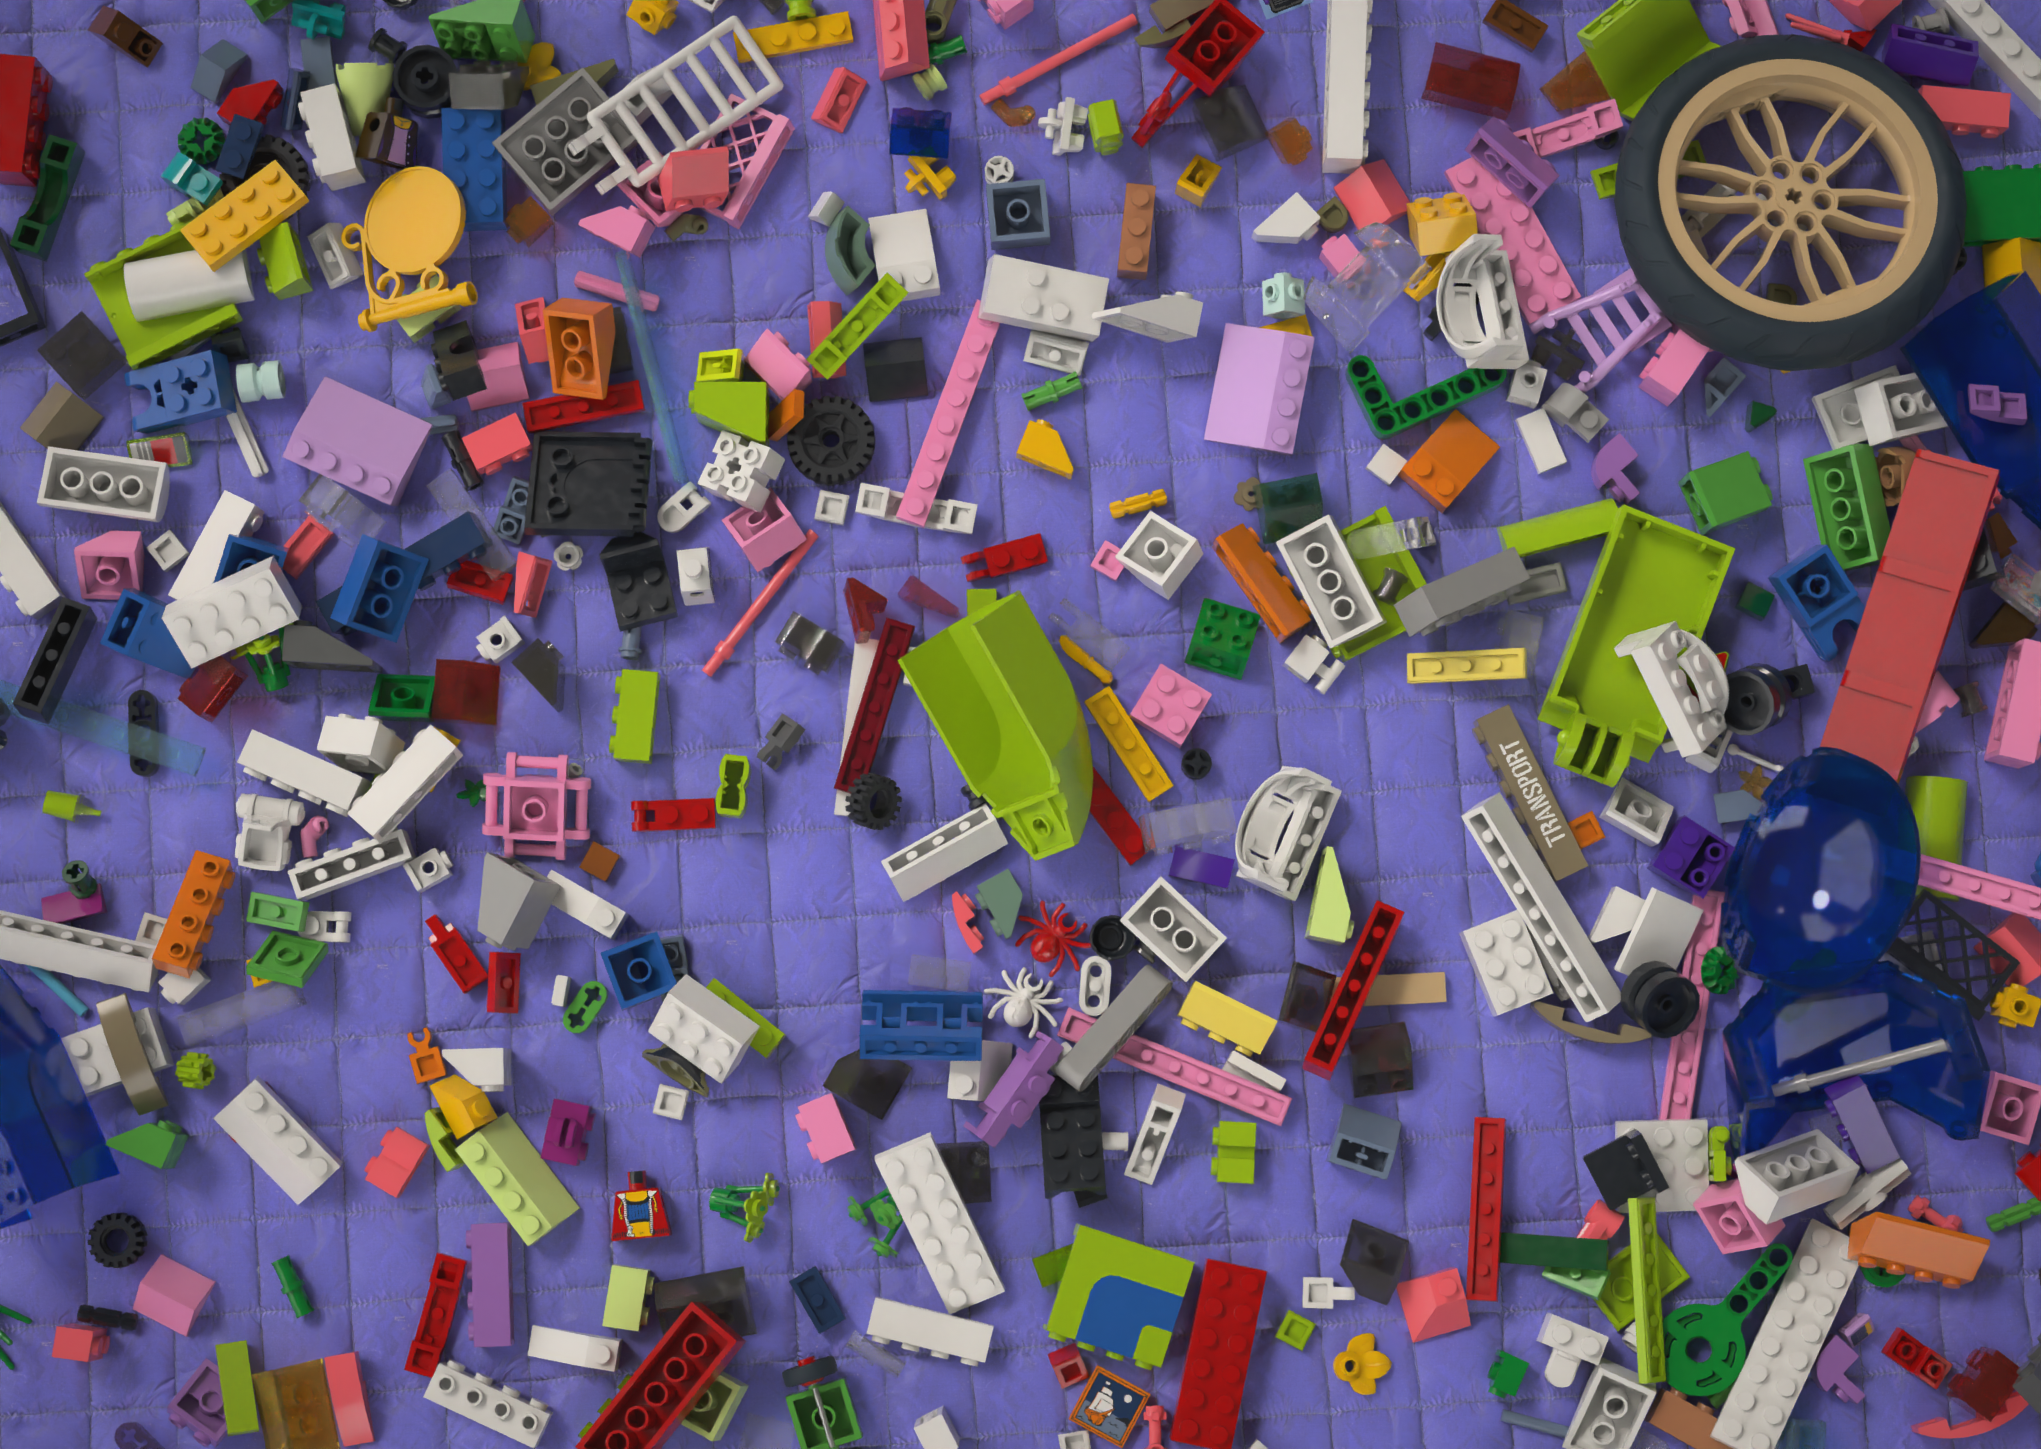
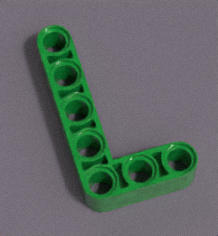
(1421, 400)

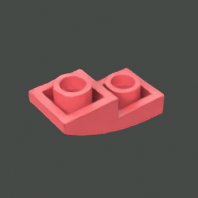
(963, 913)

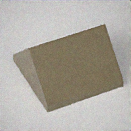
(61, 420)

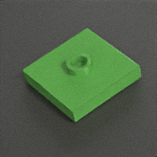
(287, 959)

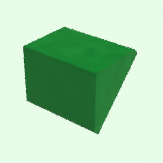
(402, 698)

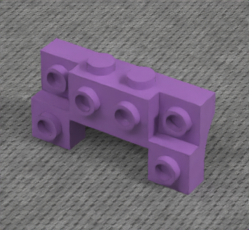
(1018, 1090)

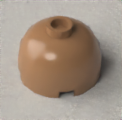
(1893, 471)

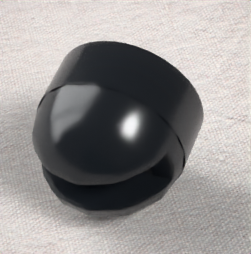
(1605, 145)

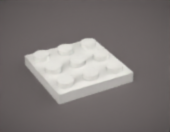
(1682, 1156)

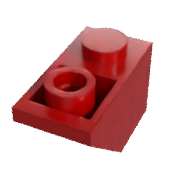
(252, 101)

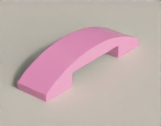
(1573, 130)

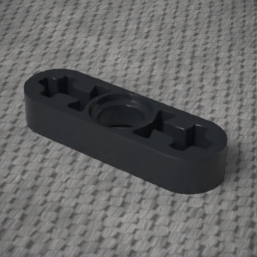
(150, 711)

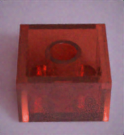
(1984, 1383)

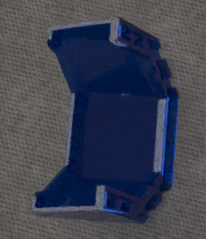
(1874, 1015)

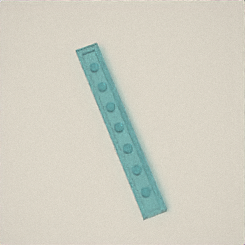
(651, 367)
(115, 734)

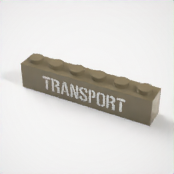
(1529, 792)

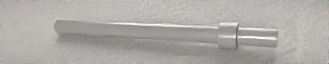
(1803, 1083)

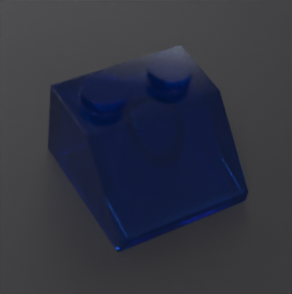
(920, 133)

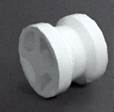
(1002, 167)

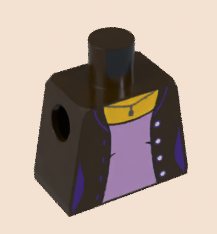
(389, 137)

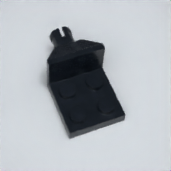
(638, 581)

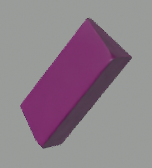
(67, 908)

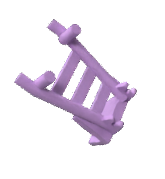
(1642, 332)

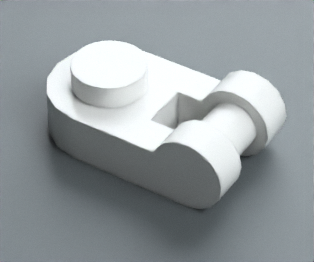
(674, 516)
(318, 923)

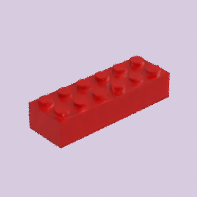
(1217, 1354)
(666, 1383)

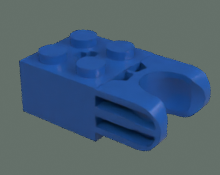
(184, 391)
(1820, 609)

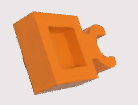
(428, 1061)

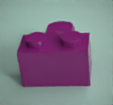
(567, 1132)

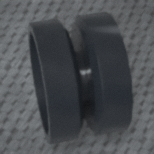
(416, 68)
(1756, 699)
(1660, 999)

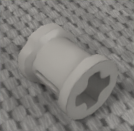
(1934, 22)

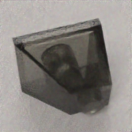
(1305, 997)
(867, 1082)
(1373, 1261)

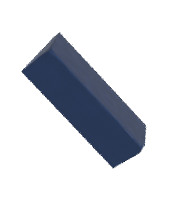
(297, 82)

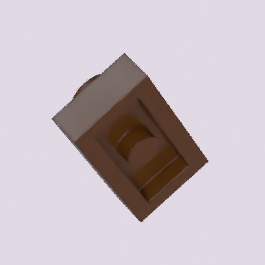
(1515, 24)

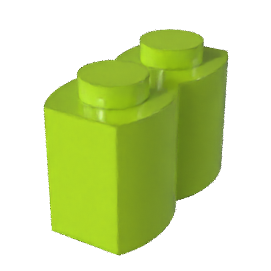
(1105, 126)
(735, 776)

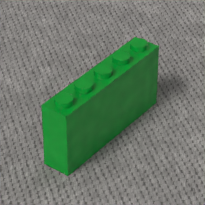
(2002, 204)

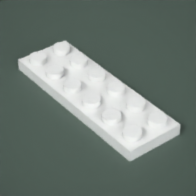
(939, 1223)

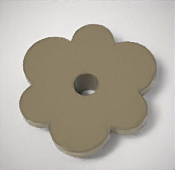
(1241, 496)

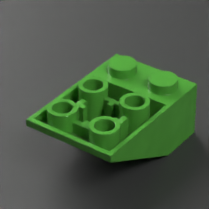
(485, 30)

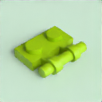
(1718, 1162)

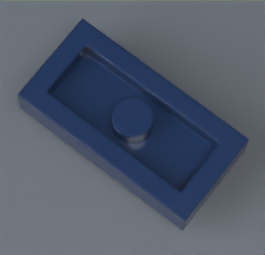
(239, 147)
(817, 1299)

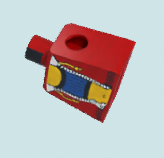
(639, 1211)

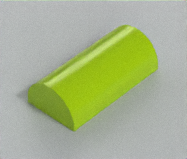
(1940, 819)

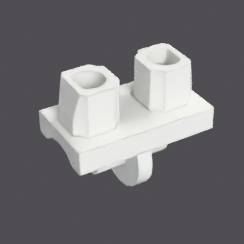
(1067, 114)

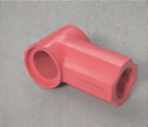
(1600, 1222)

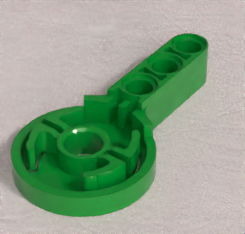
(1718, 1327)

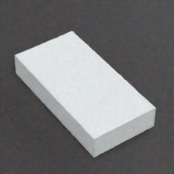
(1541, 441)

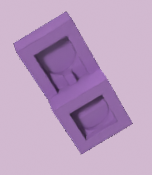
(1997, 406)

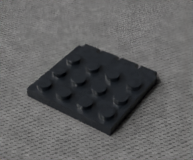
(588, 484)

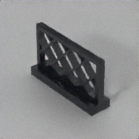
(1921, 966)

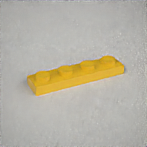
(798, 36)
(1128, 744)

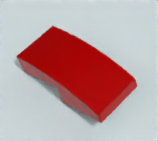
(1916, 1358)

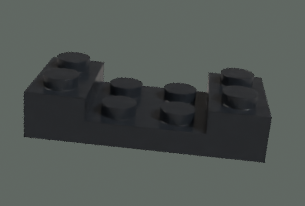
(1072, 1139)

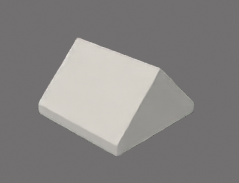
(1637, 813)

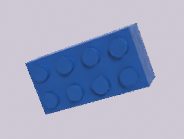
(476, 165)

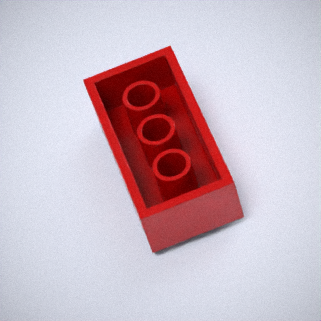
(22, 118)

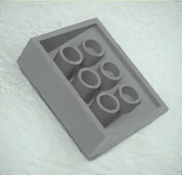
(539, 143)

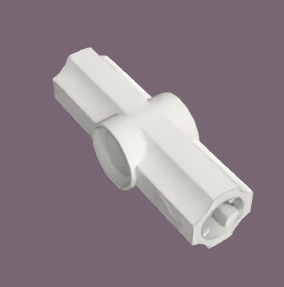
(1866, 1193)

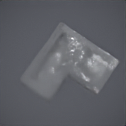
(340, 510)

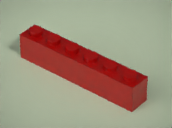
(1353, 990)

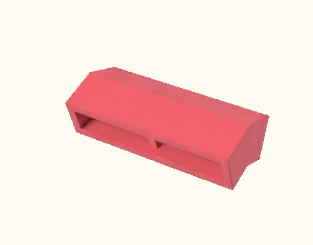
(822, 320)

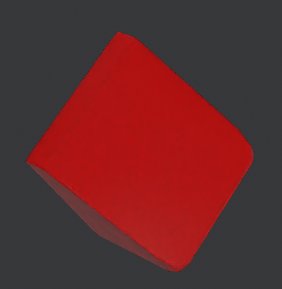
(1068, 1365)

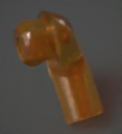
(1013, 116)

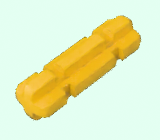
(1138, 503)

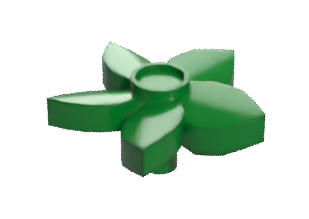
(473, 792)

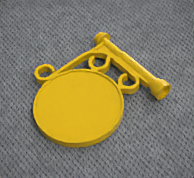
(411, 231)

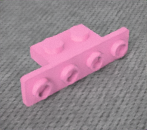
(1751, 18)

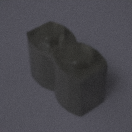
(810, 643)

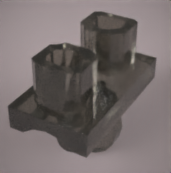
(1569, 362)

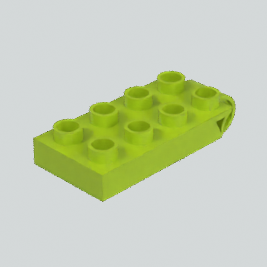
(1641, 581)

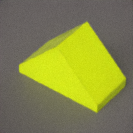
(721, 366)

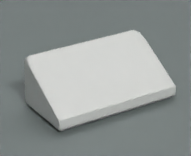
(335, 259)
(1056, 352)

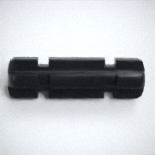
(107, 1317)

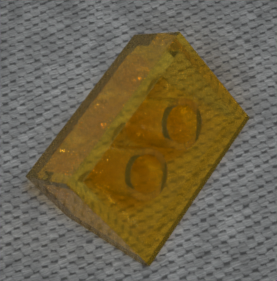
(296, 1407)

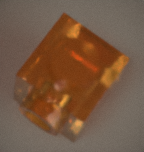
(1290, 141)
(527, 222)

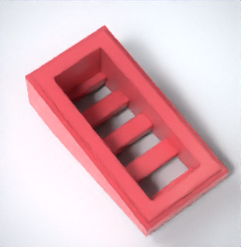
(530, 583)

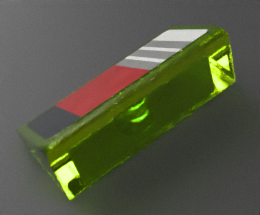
(167, 448)

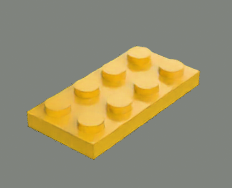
(244, 215)

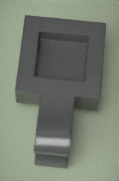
(781, 738)

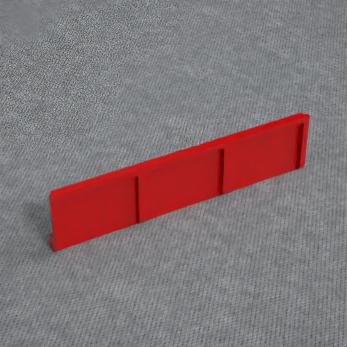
(1910, 609)

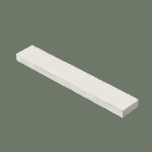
(861, 666)

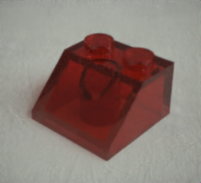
(211, 687)
(466, 692)

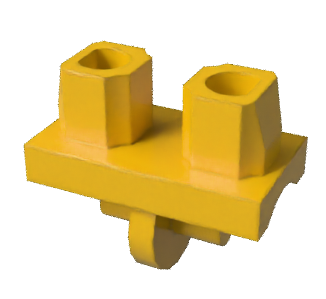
(937, 182)

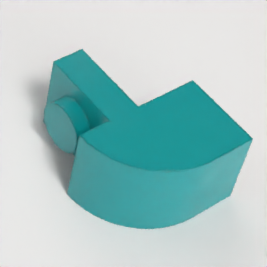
(191, 179)

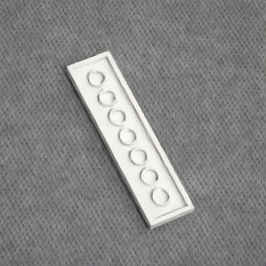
(1787, 1341)

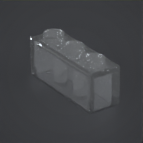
(1188, 826)

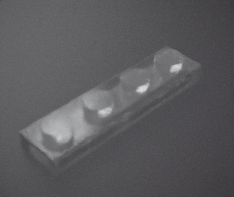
(455, 501)

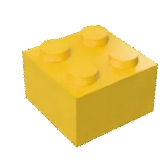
(1440, 223)

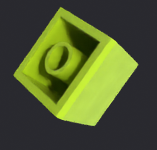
(733, 407)

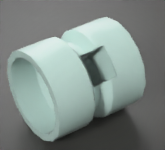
(260, 381)

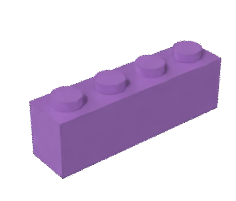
(491, 1284)

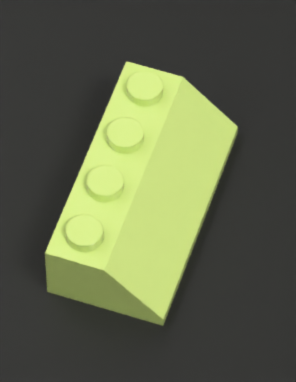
(517, 1179)

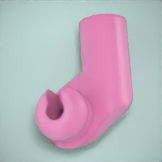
(311, 833)

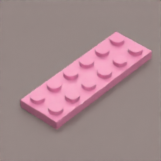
(1535, 266)

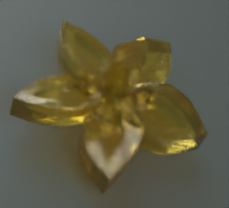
(1754, 781)

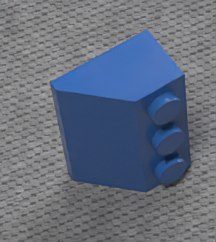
(379, 588)

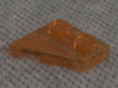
(1575, 85)

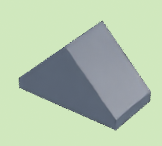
(217, 69)

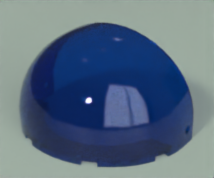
(1821, 874)

